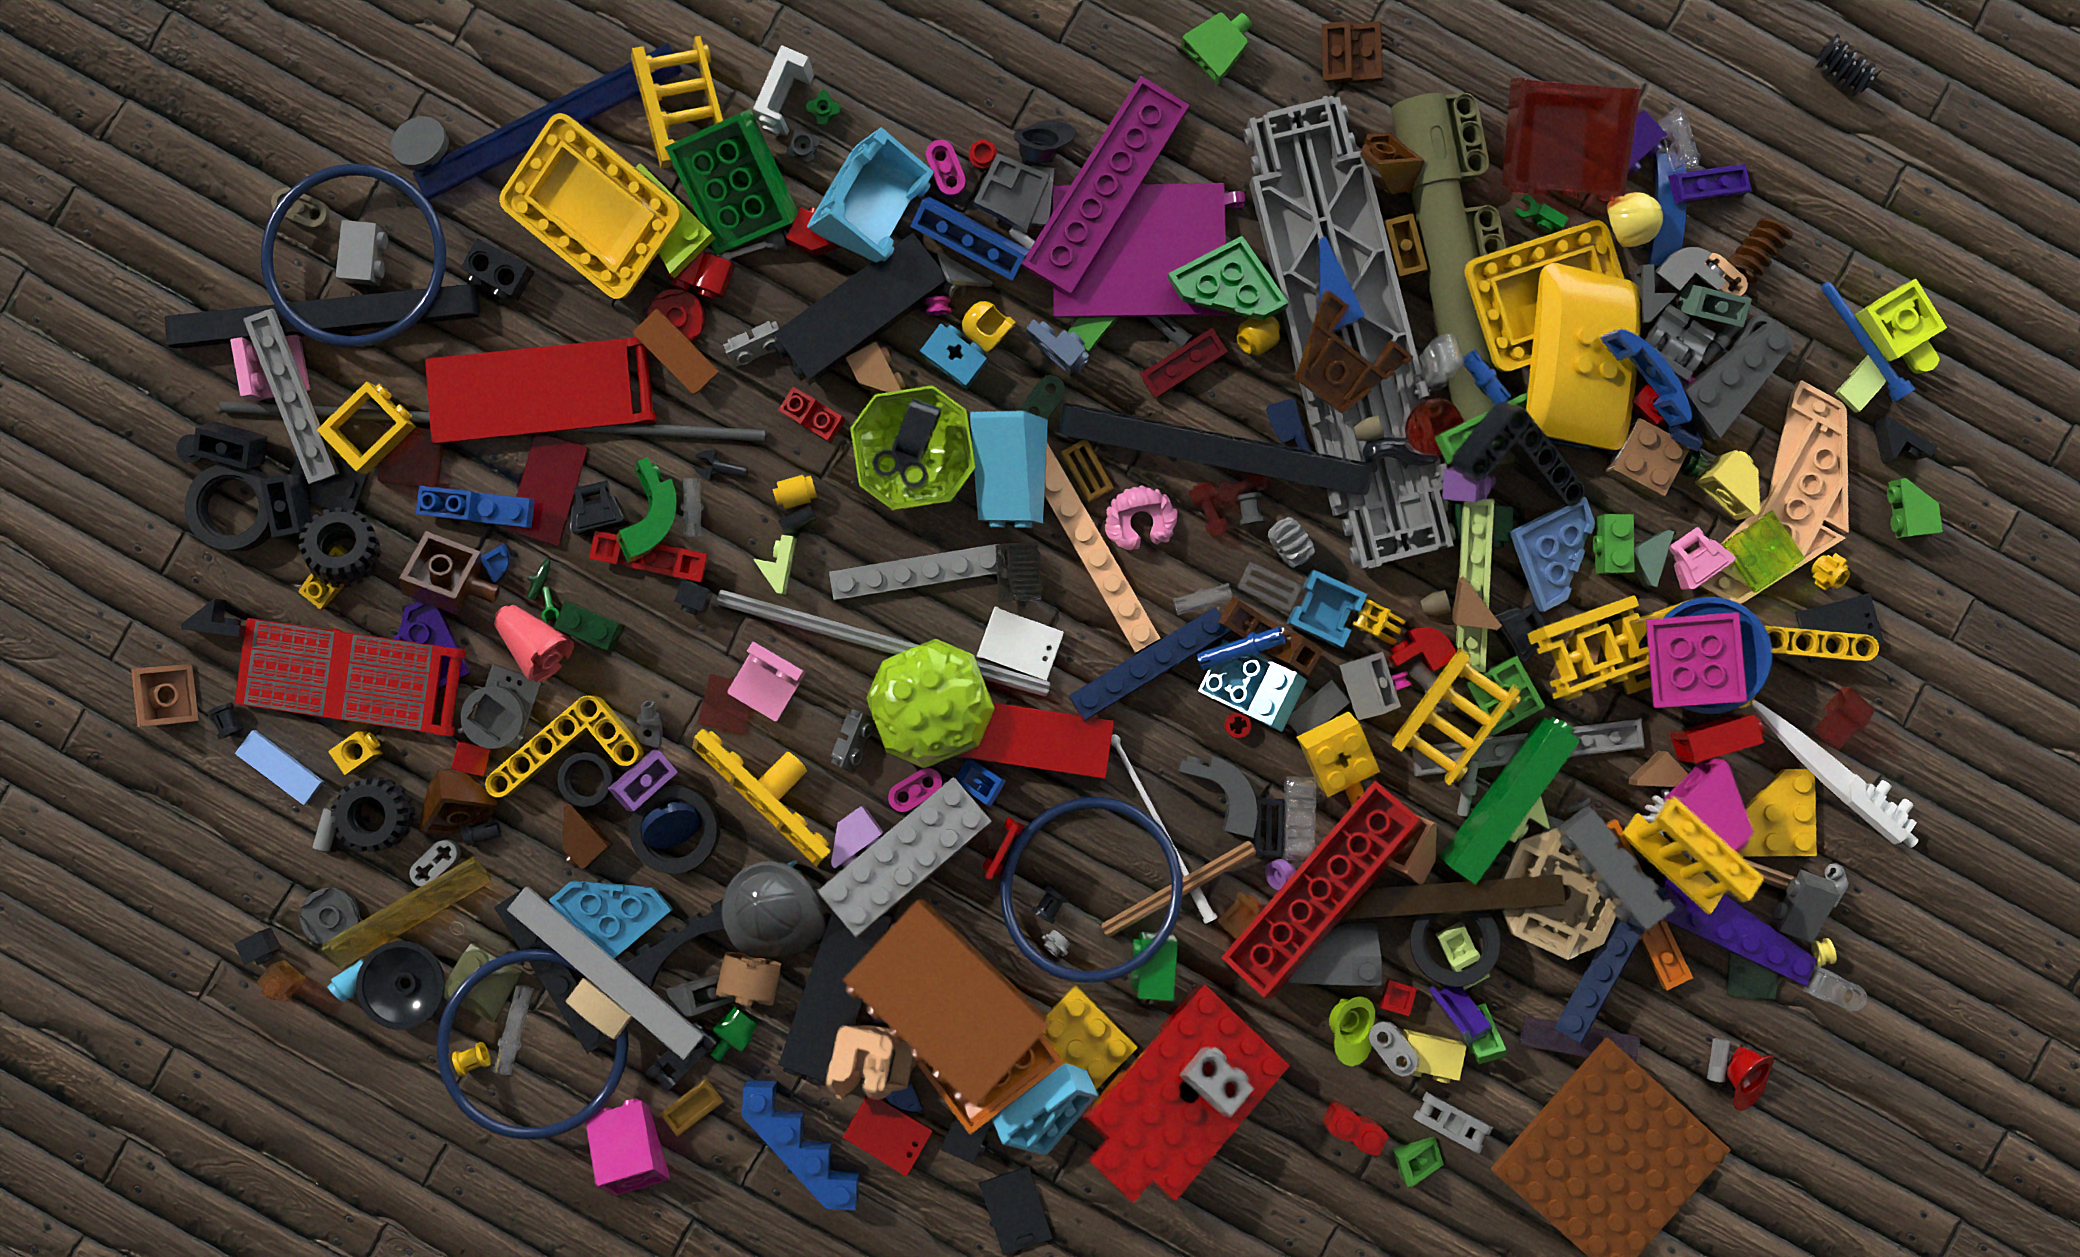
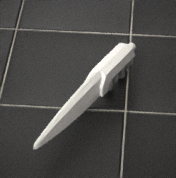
(1849, 787)

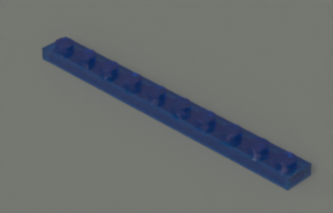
(521, 134)

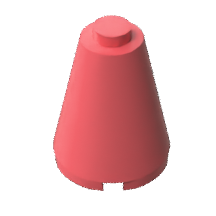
(532, 642)

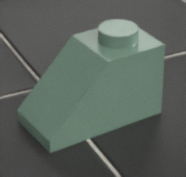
(1713, 304)

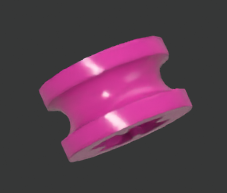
(938, 305)
(1400, 681)

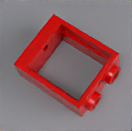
(1717, 737)

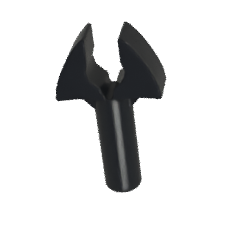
(718, 466)

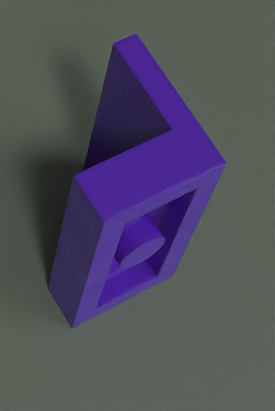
(1461, 1013)

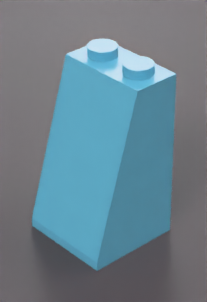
(1009, 467)

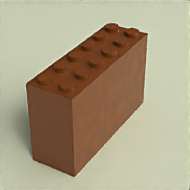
(946, 1002)

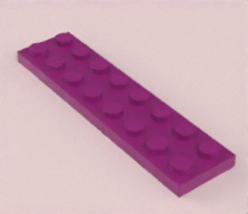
(1105, 186)

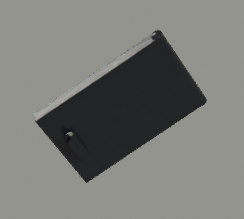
(335, 490)
(1843, 617)
(1015, 1210)

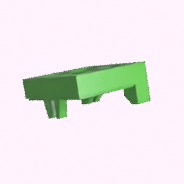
(1505, 676)

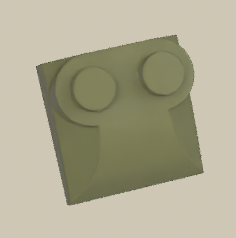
(490, 993)

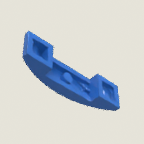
(1674, 216)
(1657, 372)

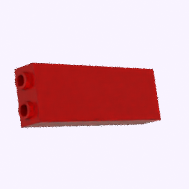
(1045, 740)

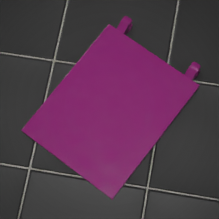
(1154, 236)

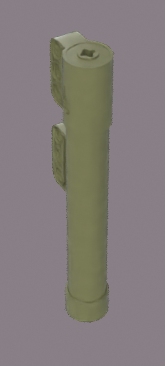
(1447, 229)

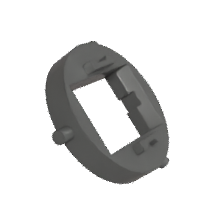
(479, 734)

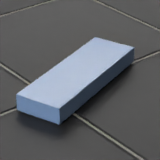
(279, 767)

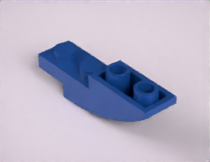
(475, 507)

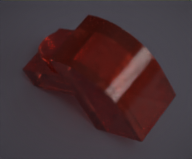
(1845, 716)

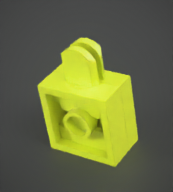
(1912, 322)

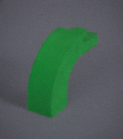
(647, 534)

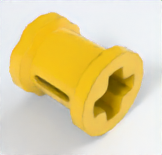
(471, 1059)

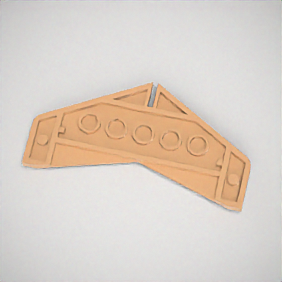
(1805, 486)

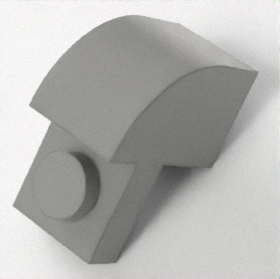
(1686, 262)

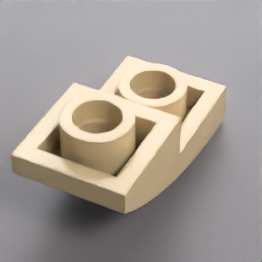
(599, 1008)

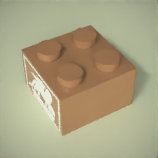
(1647, 459)

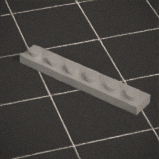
(291, 395)
(913, 572)

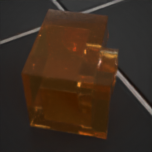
(277, 984)

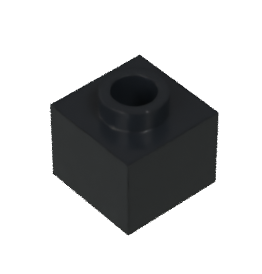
(693, 597)
(258, 947)

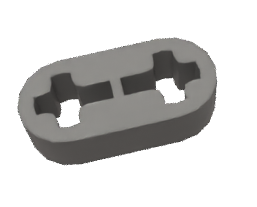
(430, 857)

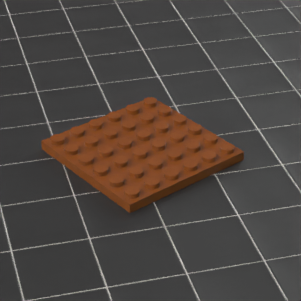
(1610, 1156)

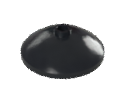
(383, 990)

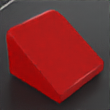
(470, 758)

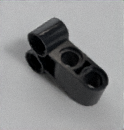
(911, 444)

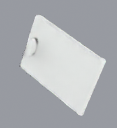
(1020, 643)

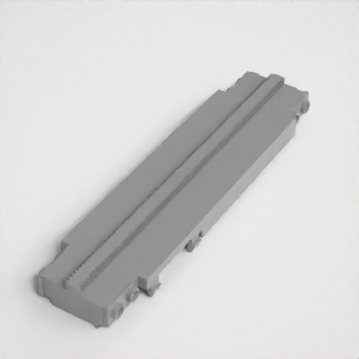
(1317, 189)

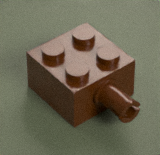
(445, 574)

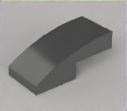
(1318, 708)

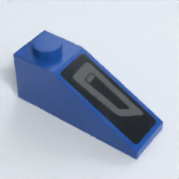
(1332, 278)

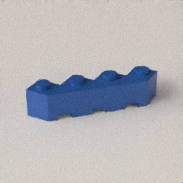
(806, 1159)

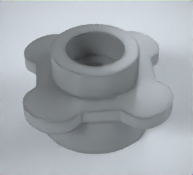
(1056, 943)

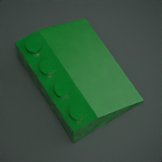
(733, 181)

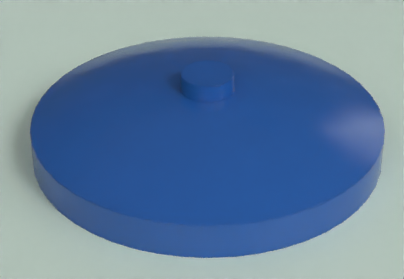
(1755, 646)

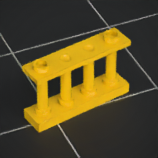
(653, 93)
(1443, 690)
(1703, 845)

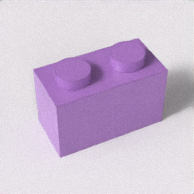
(642, 780)

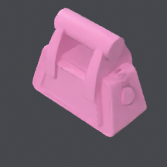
(1701, 563)

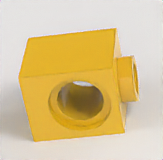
(344, 755)

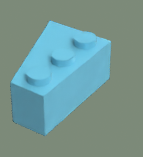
(1046, 1110)

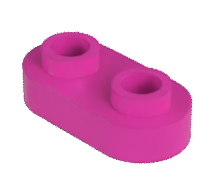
(946, 169)
(916, 790)

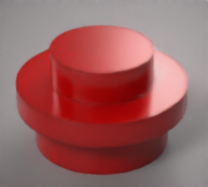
(982, 154)

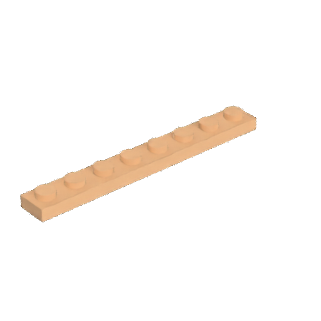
(1096, 556)

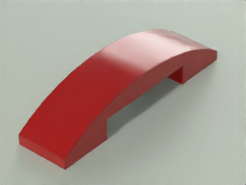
(662, 560)

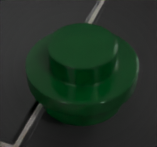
(1694, 464)

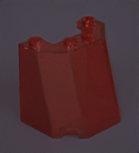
(1569, 138)

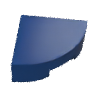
(497, 562)
(906, 1098)

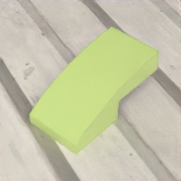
(1861, 385)
(1459, 949)

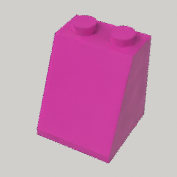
(1715, 800)
(626, 1148)

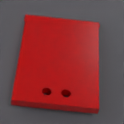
(888, 1134)

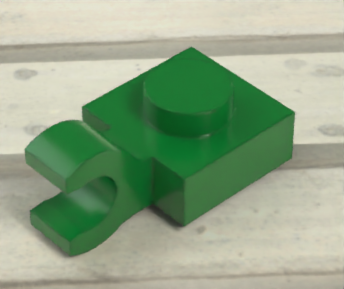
(1546, 217)

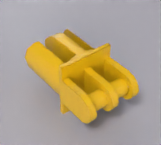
(1375, 618)

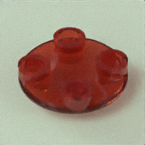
(1428, 421)

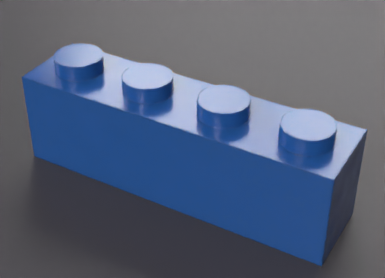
(969, 238)

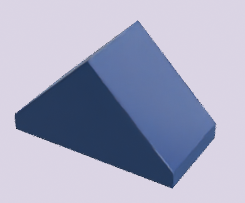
(980, 781)

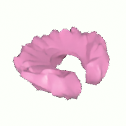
(1133, 501)

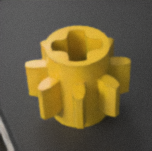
(1830, 571)

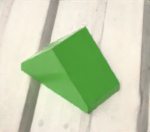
(1417, 1160)

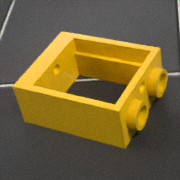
(366, 462)

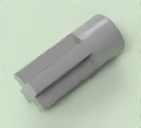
(1718, 1060)

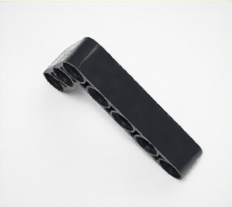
(1515, 429)

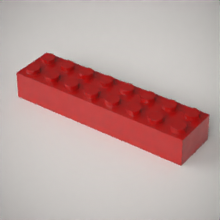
(1322, 890)

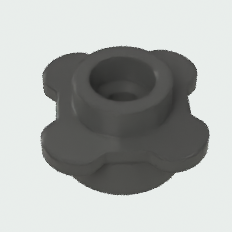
(800, 138)

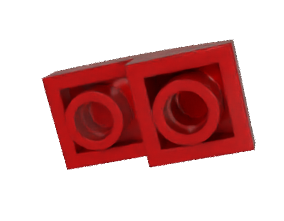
(811, 414)

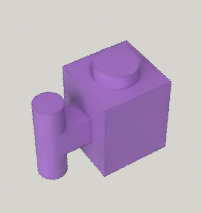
(1463, 488)

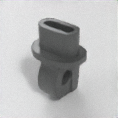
(649, 720)

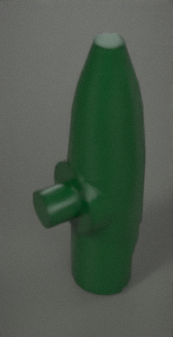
(538, 580)

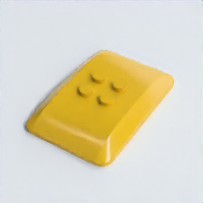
(590, 206)
(1508, 282)
(1574, 379)

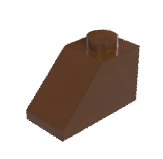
(582, 838)

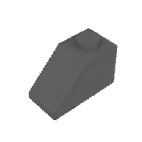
(696, 996)

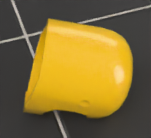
(986, 325)

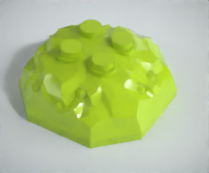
(947, 458)
(930, 703)

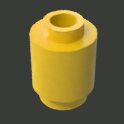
(794, 491)

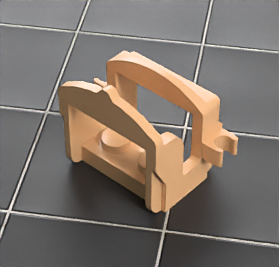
(873, 1051)

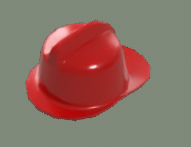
(1749, 1076)

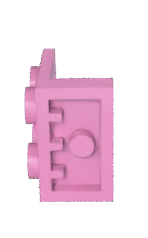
(249, 371)
(766, 682)

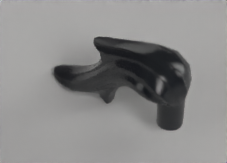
(1394, 448)

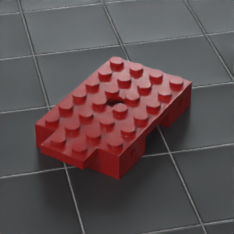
(1145, 1122)

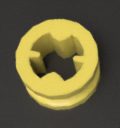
(1824, 952)

